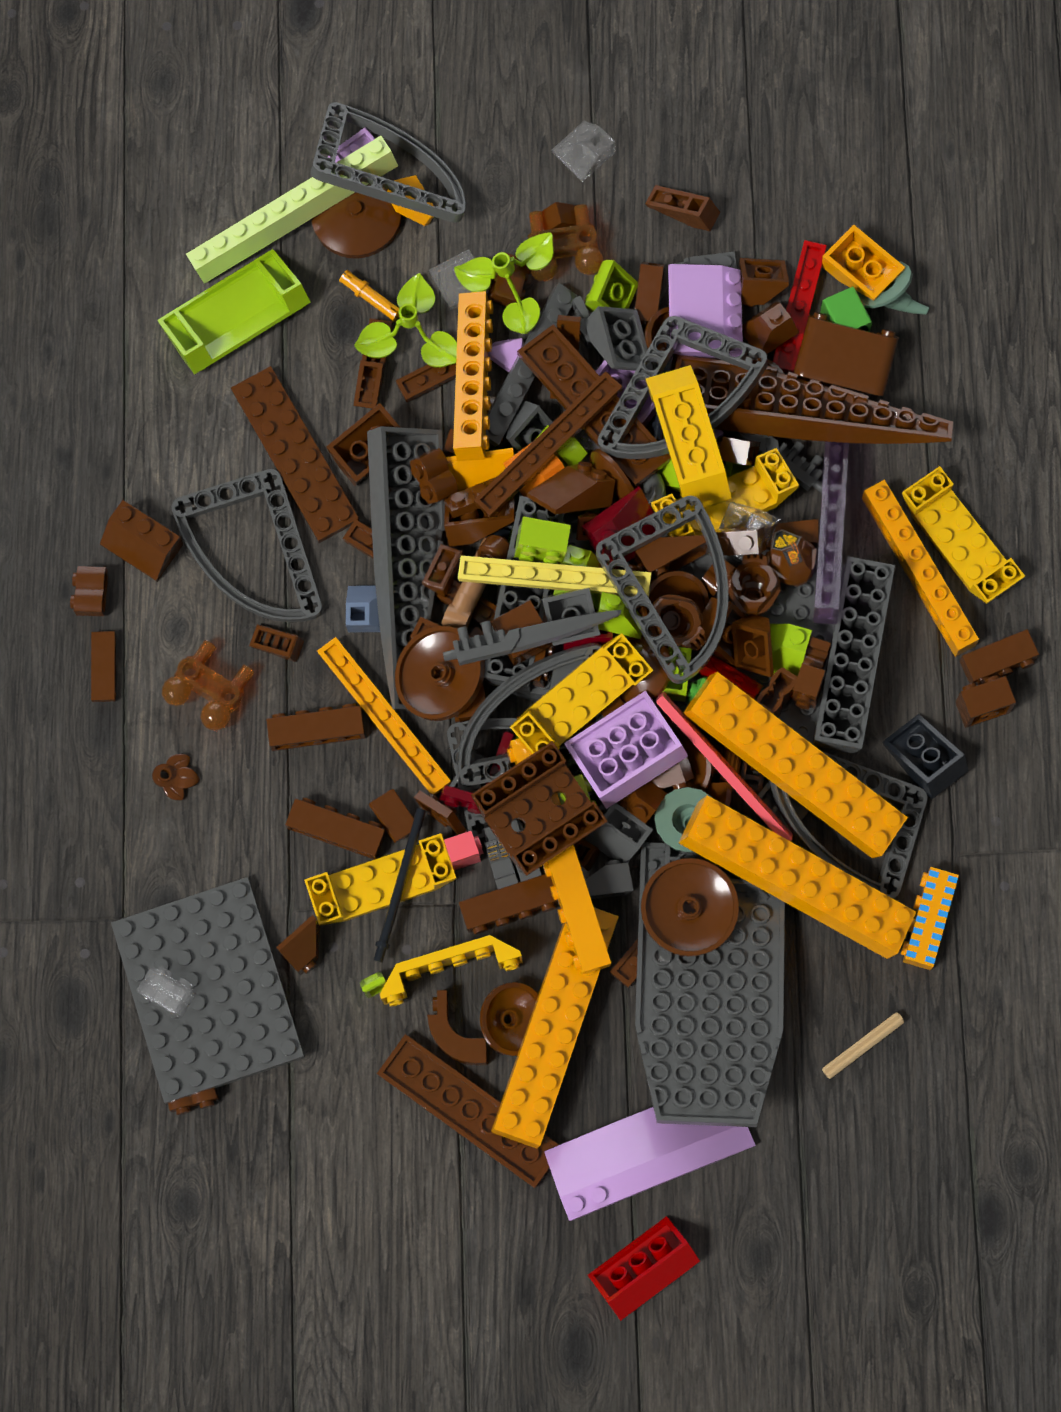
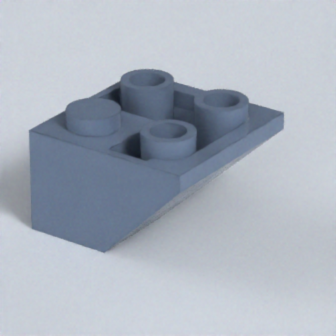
(362, 609)

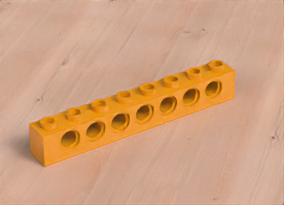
(472, 376)
(920, 568)

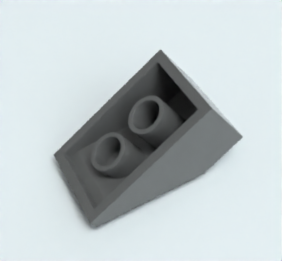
(618, 337)

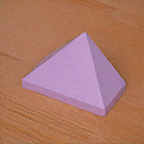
(505, 352)

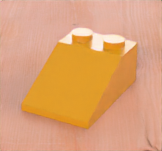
(861, 264)

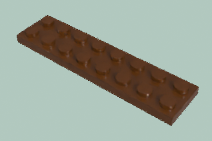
(567, 378)
(295, 454)
(461, 1107)

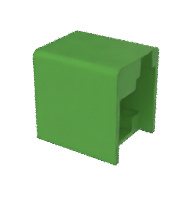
(847, 310)

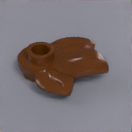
(179, 776)

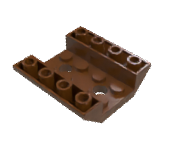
(527, 795)

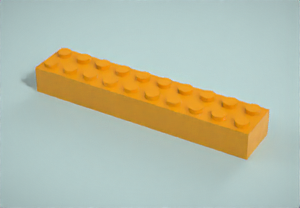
(795, 765)
(797, 877)
(548, 1043)

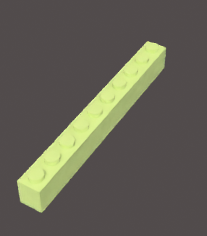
(285, 214)

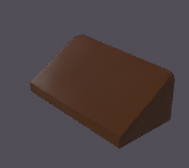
(443, 570)
(393, 815)

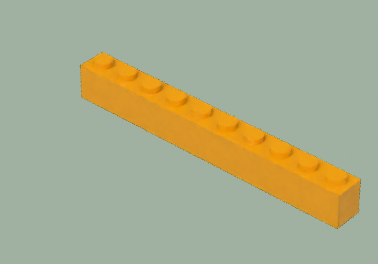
(573, 896)

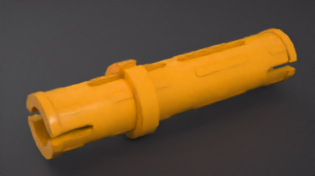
(364, 291)

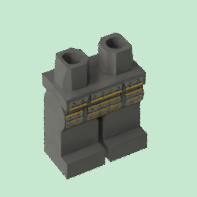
(500, 860)

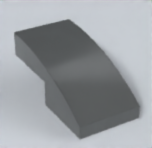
(581, 311)

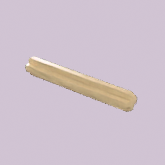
(863, 1045)

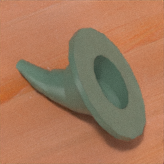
(896, 297)
(675, 814)

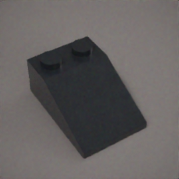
(926, 756)

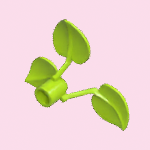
(478, 272)
(414, 298)

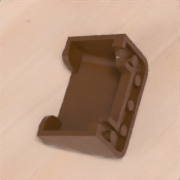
(846, 355)

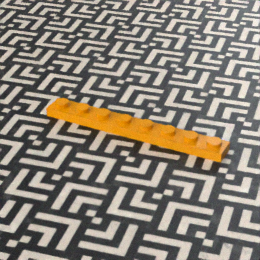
(384, 716)

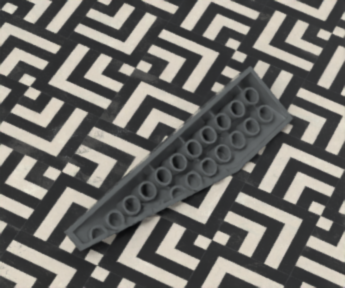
(403, 537)

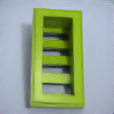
(373, 984)

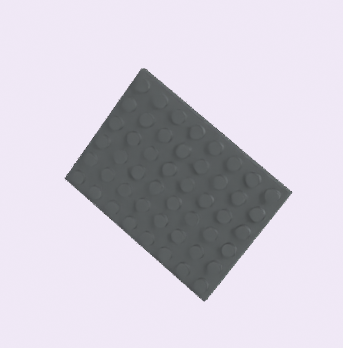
(239, 1010)

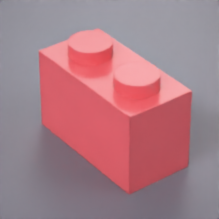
(463, 850)

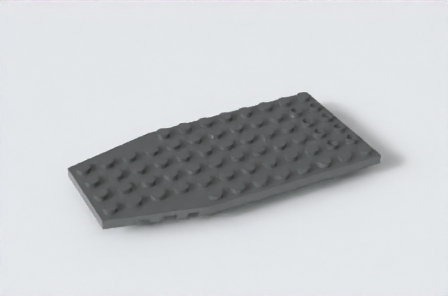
(712, 1018)

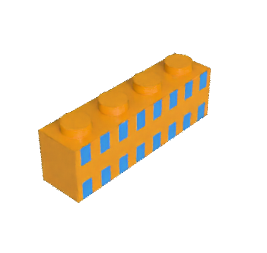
(930, 918)

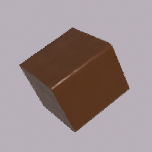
(520, 617)

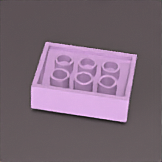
(708, 298)
(626, 749)

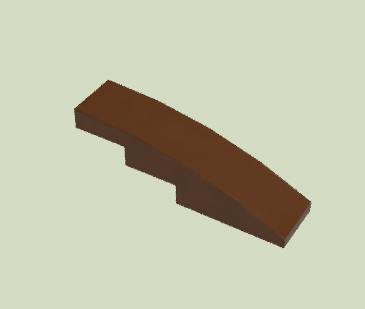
(370, 377)

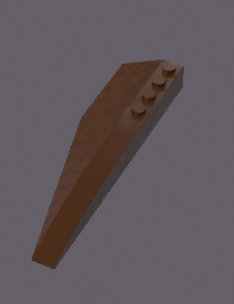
(808, 410)

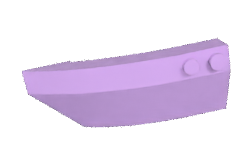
(635, 1158)

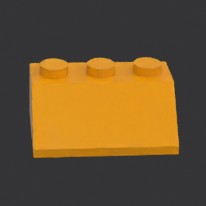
(477, 471)

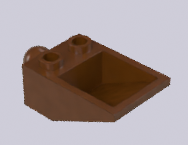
(669, 554)

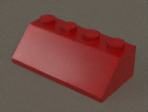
(643, 1268)

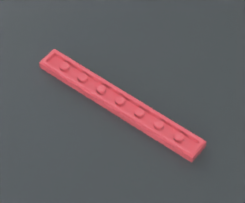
(723, 766)

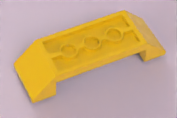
(689, 436)
(758, 487)
(960, 537)
(581, 694)
(371, 884)
(394, 989)

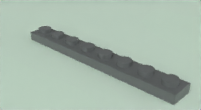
(520, 375)

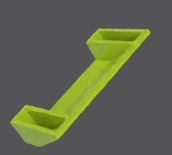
(234, 311)

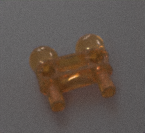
(568, 243)
(207, 684)

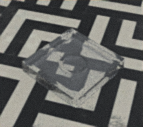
(447, 281)

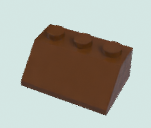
(351, 447)
(140, 540)

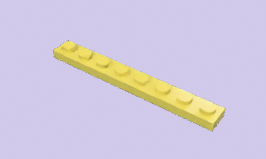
(545, 575)

